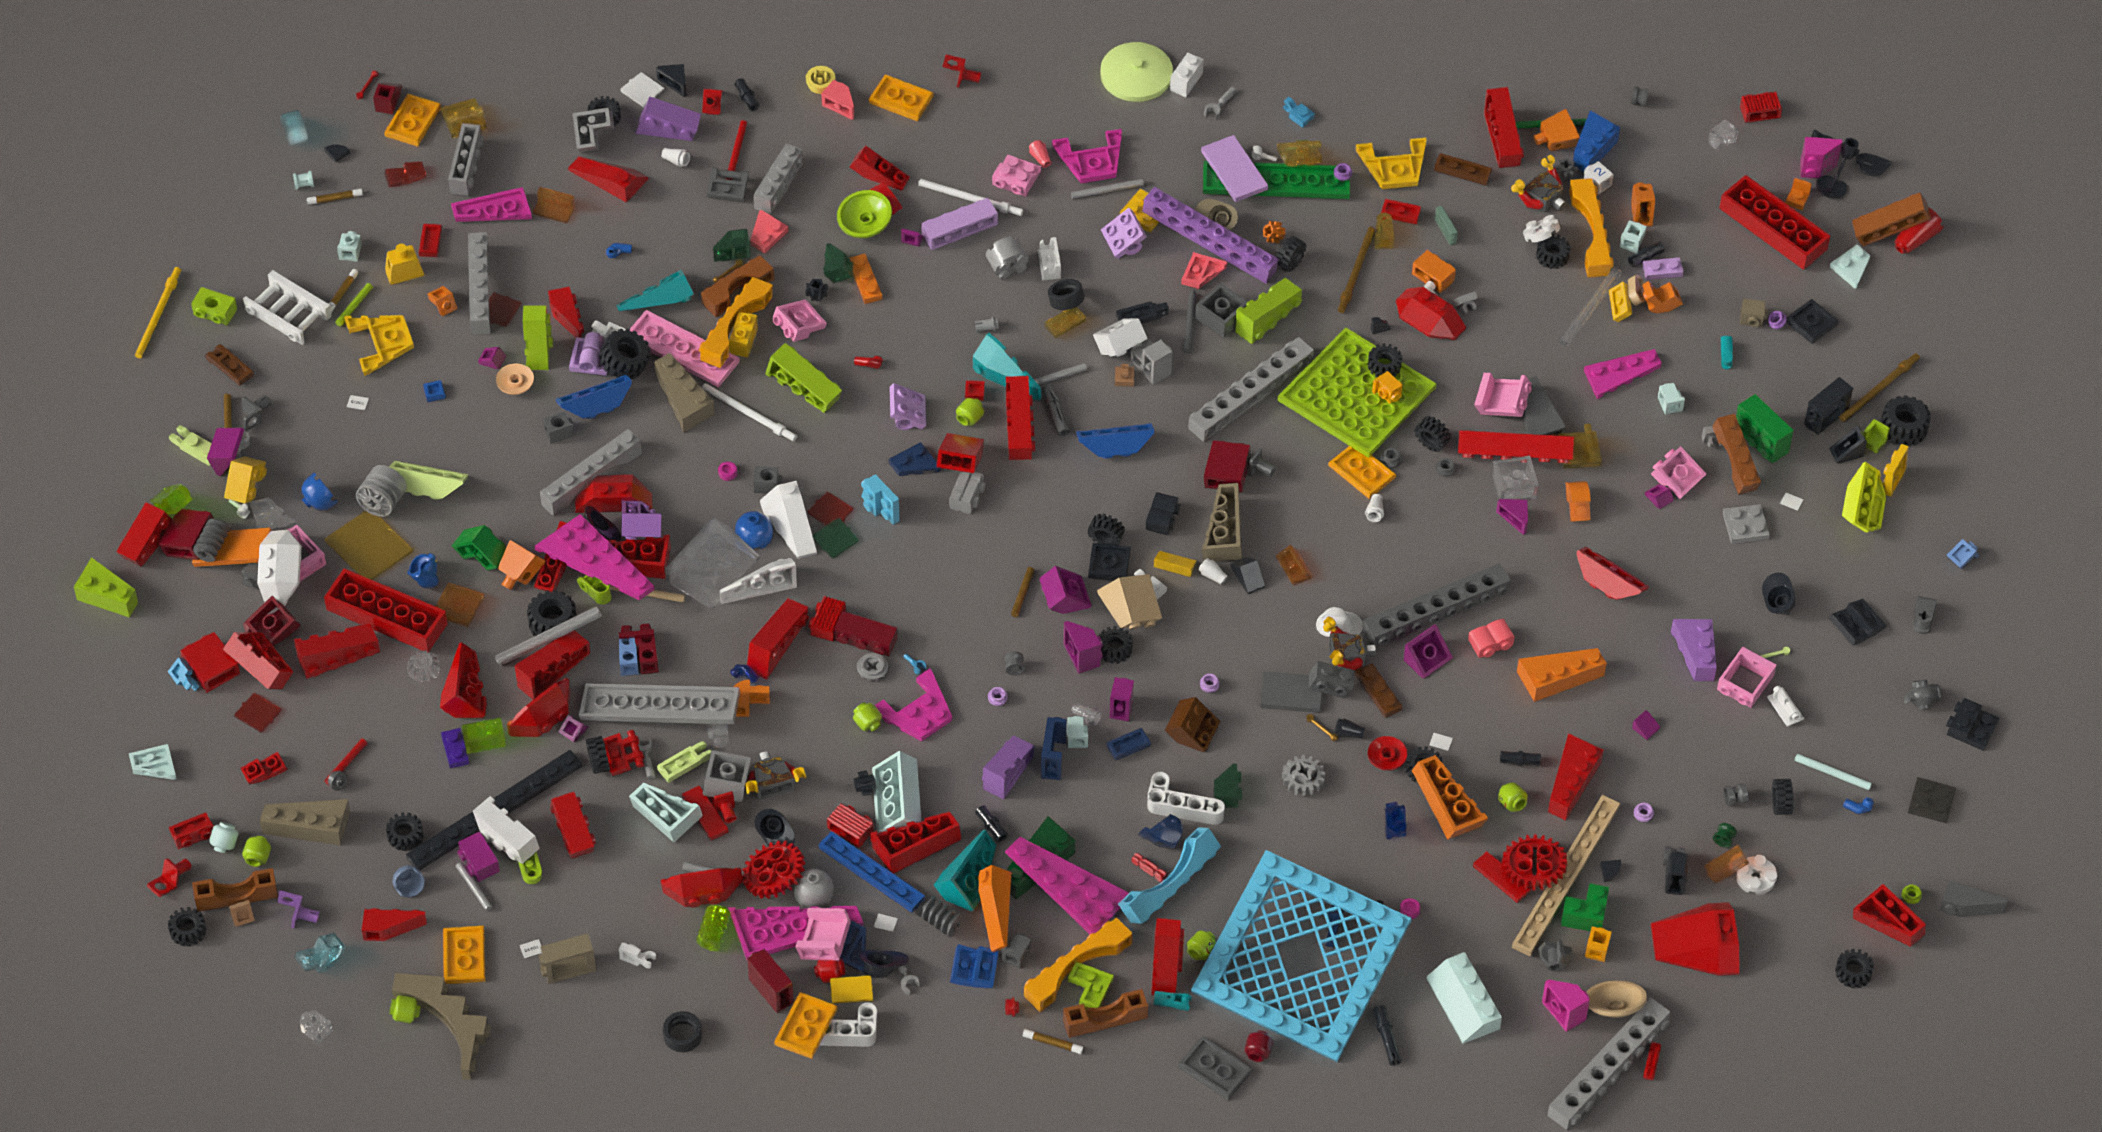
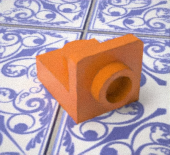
(1799, 194)
(443, 300)

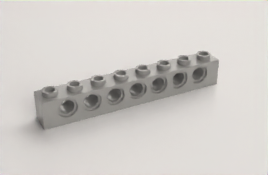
(1250, 389)
(1567, 1115)

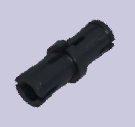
(747, 94)
(1646, 254)
(1520, 758)
(991, 823)

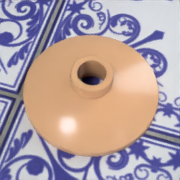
(514, 373)

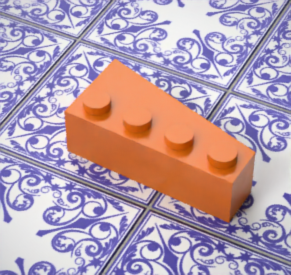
(1560, 671)
(1448, 801)

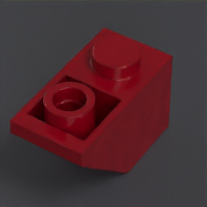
(386, 97)

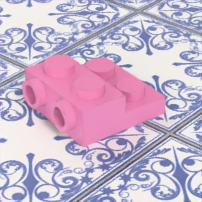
(1016, 175)
(798, 320)
(1678, 472)

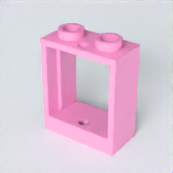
(316, 558)
(1746, 659)

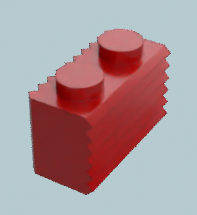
(1760, 107)
(826, 618)
(850, 825)

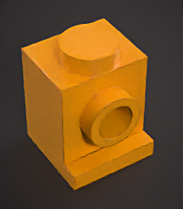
(1387, 387)
(1598, 944)

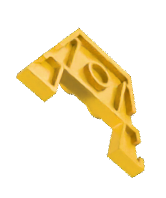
(1394, 170)
(389, 337)

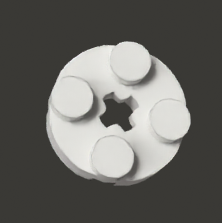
(1542, 229)
(1761, 885)

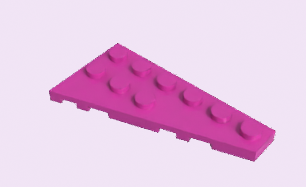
(594, 556)
(1077, 891)
(775, 927)

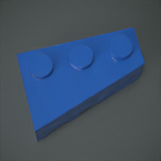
(1595, 141)

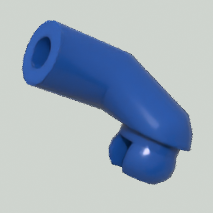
(618, 248)
(1859, 808)

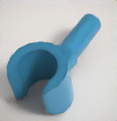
(915, 664)

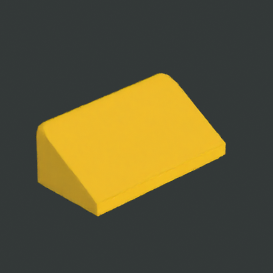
(1174, 563)
(851, 989)

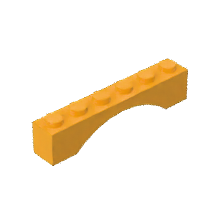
(1584, 199)
(752, 299)
(1109, 940)

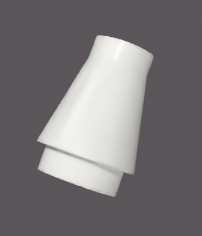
(677, 156)
(1374, 510)
(1212, 571)

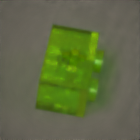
(172, 498)
(483, 735)

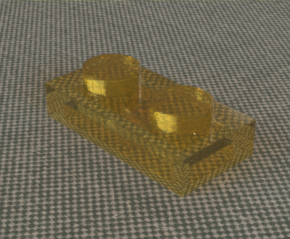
(1065, 322)

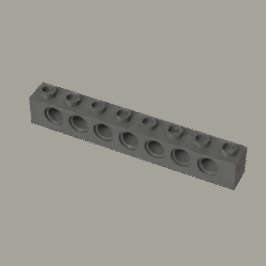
(1436, 605)

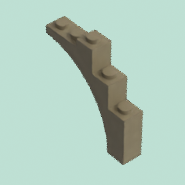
(452, 1010)

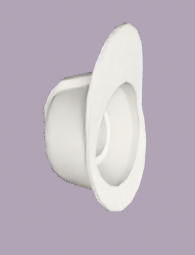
(1344, 620)

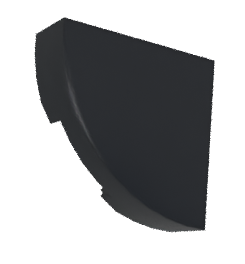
(336, 151)
(1379, 325)
(1610, 869)

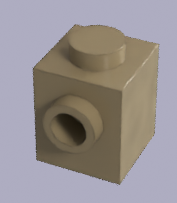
(1753, 313)

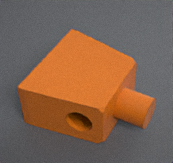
(1557, 132)
(1643, 196)
(519, 565)

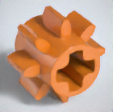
(1274, 232)

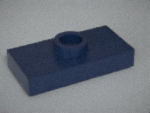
(1128, 744)

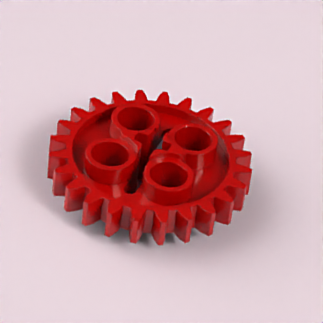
(1518, 862)
(773, 869)

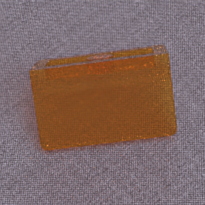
(554, 205)
(1726, 864)

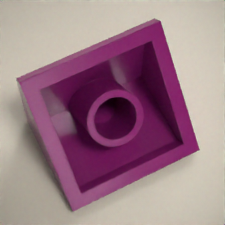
(224, 448)
(1427, 652)

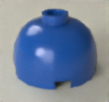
(317, 494)
(754, 529)

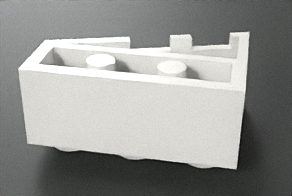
(503, 832)

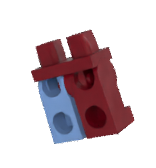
(634, 643)

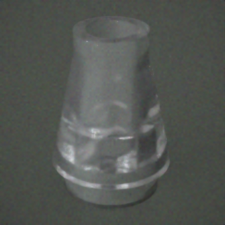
(1090, 714)

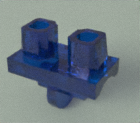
(1395, 820)

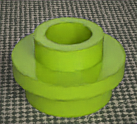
(1914, 890)

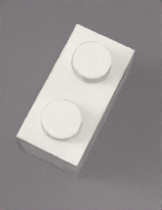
(1186, 74)

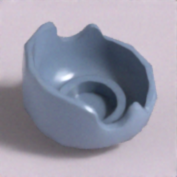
(408, 881)

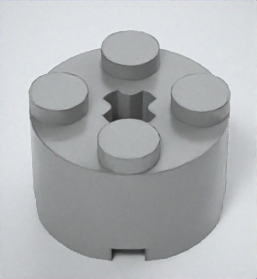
(1007, 257)

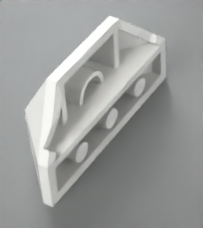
(279, 565)

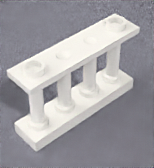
(290, 292)

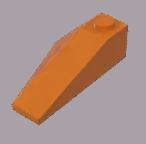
(995, 901)

